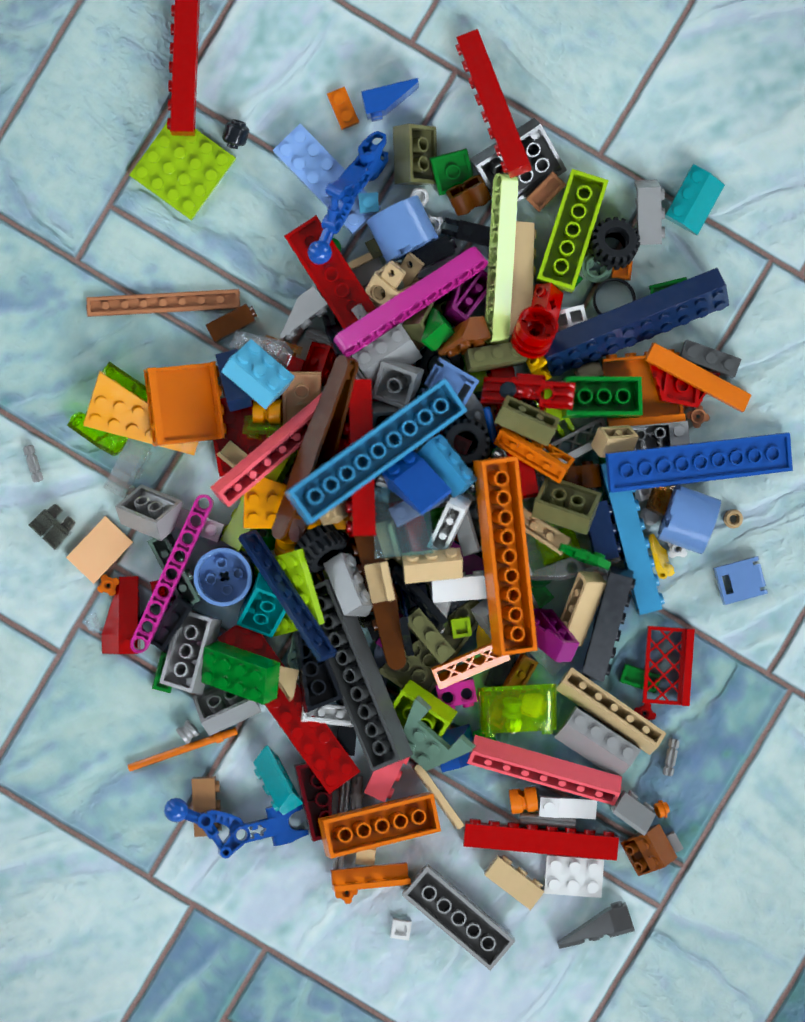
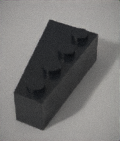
(316, 678)

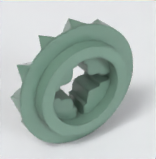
(592, 275)

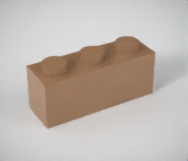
(205, 798)

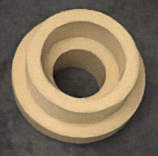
(739, 518)

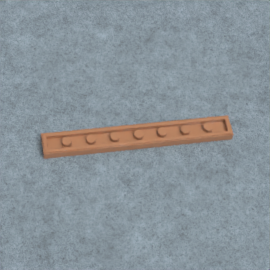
(163, 302)

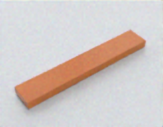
(697, 377)

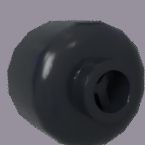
(235, 133)

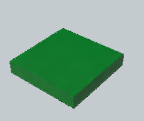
(451, 169)

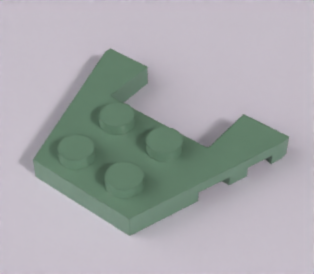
(427, 746)

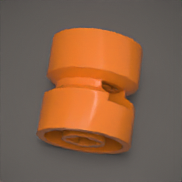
(523, 800)

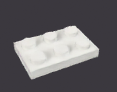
(573, 876)

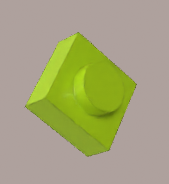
(460, 627)

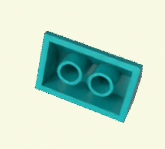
(694, 199)
(261, 609)
(276, 781)

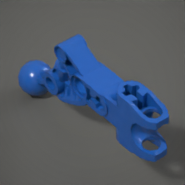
(347, 187)
(274, 826)

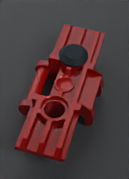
(529, 387)

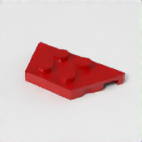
(675, 390)

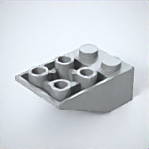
(306, 308)
(662, 435)

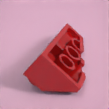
(122, 618)

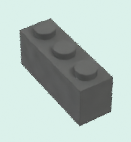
(710, 358)

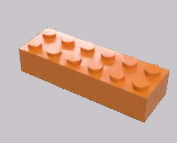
(379, 825)

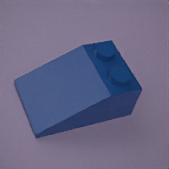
(382, 100)
(416, 482)

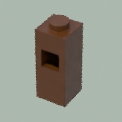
(230, 322)

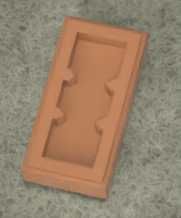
(545, 191)

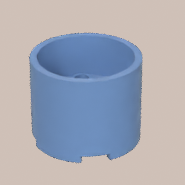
(402, 229)
(689, 519)
(209, 579)

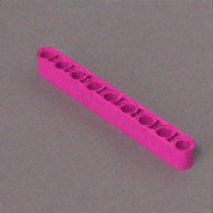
(410, 301)
(164, 580)

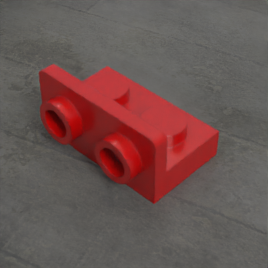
(320, 359)

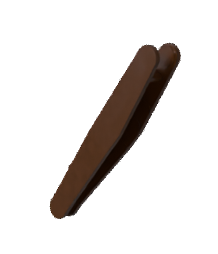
(319, 442)
(385, 612)

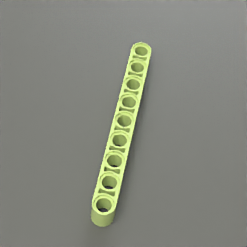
(501, 258)

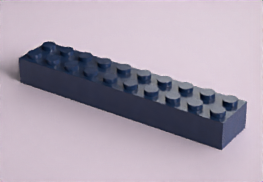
(637, 321)

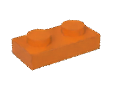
(343, 108)

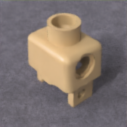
(386, 280)

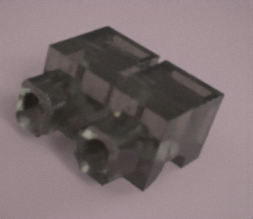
(59, 532)

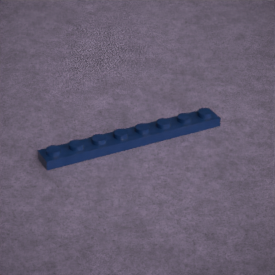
(287, 595)

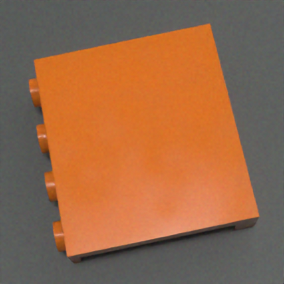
(184, 404)
(653, 409)

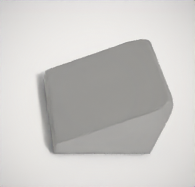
(674, 841)

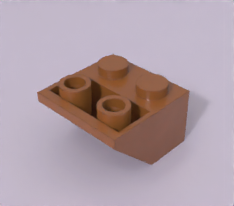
(467, 335)
(649, 851)

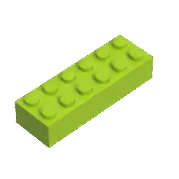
(572, 230)

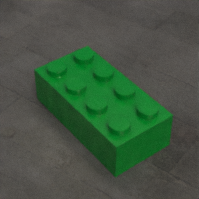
(605, 397)
(240, 672)

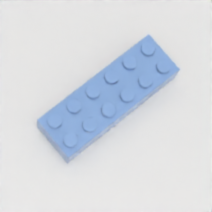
(317, 169)

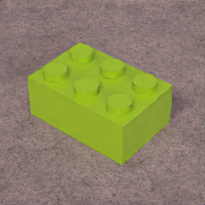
(437, 718)

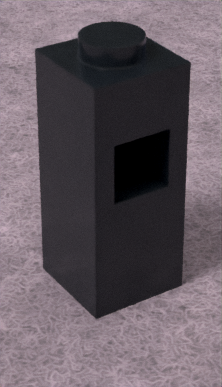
(435, 251)

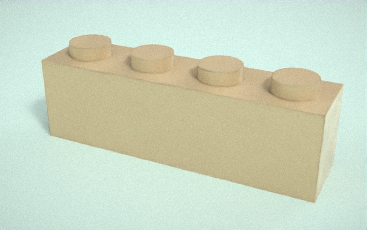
(583, 603)

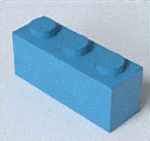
(447, 465)

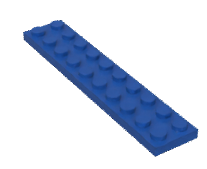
(698, 462)

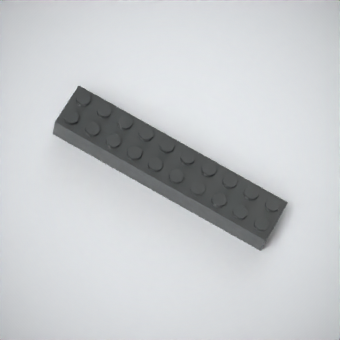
(361, 685)

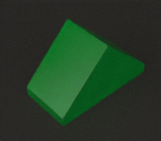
(436, 330)

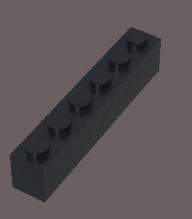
(607, 623)

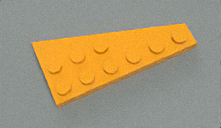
(123, 414)
(263, 502)

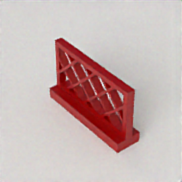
(685, 666)

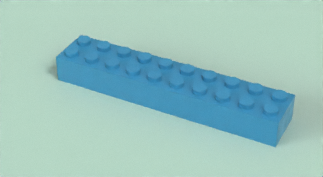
(375, 451)

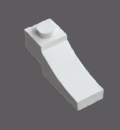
(567, 807)

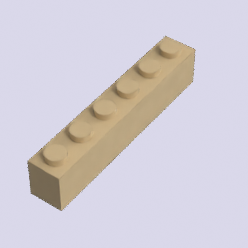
(523, 270)
(610, 711)

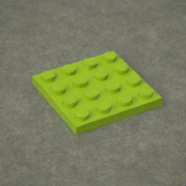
(182, 169)
(298, 573)

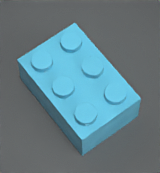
(258, 374)

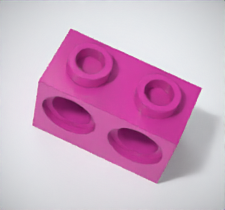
(456, 690)

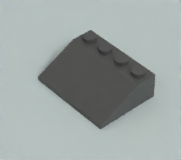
(539, 151)

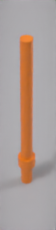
(218, 737)

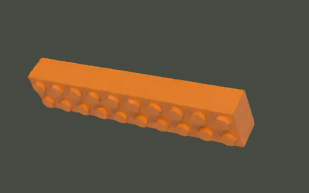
(505, 555)

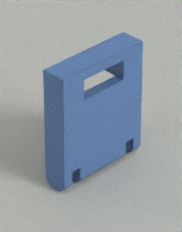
(454, 376)
(744, 579)

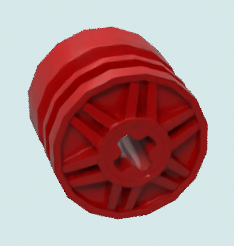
(534, 332)

